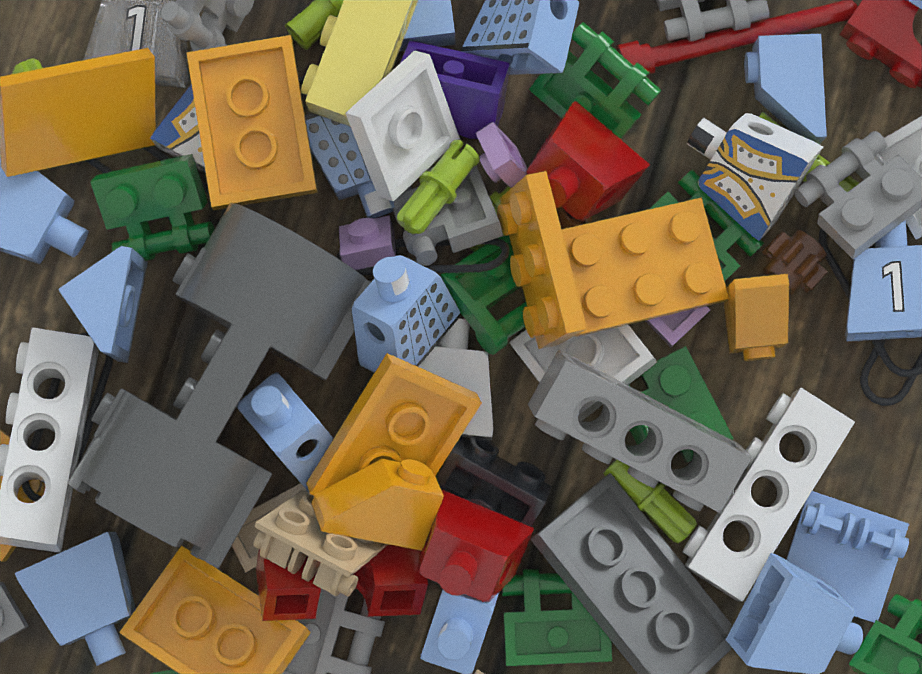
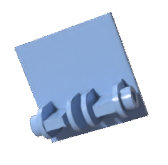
(849, 550)

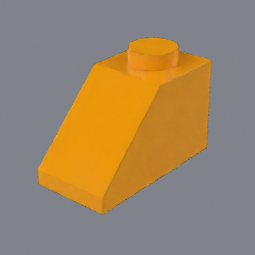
(757, 316)
(382, 504)

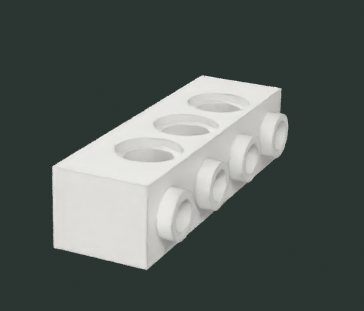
(46, 356)
(822, 433)

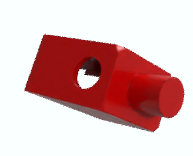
(586, 164)
(472, 549)

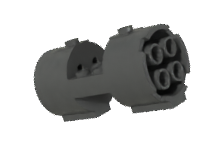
(171, 471)

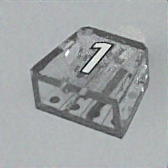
(139, 25)

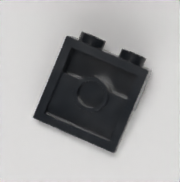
(488, 480)

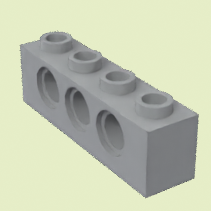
(572, 383)

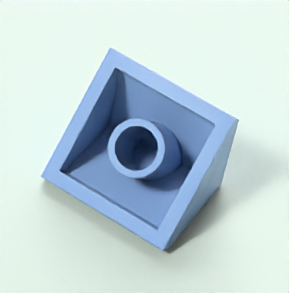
(109, 300)

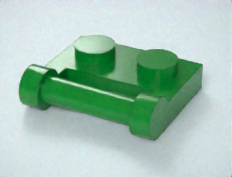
(480, 291)

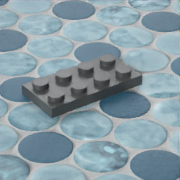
(634, 584)

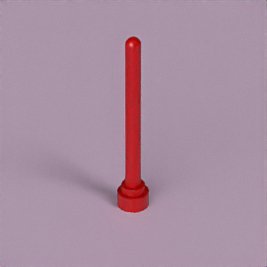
(728, 39)

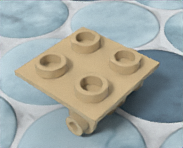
(294, 532)

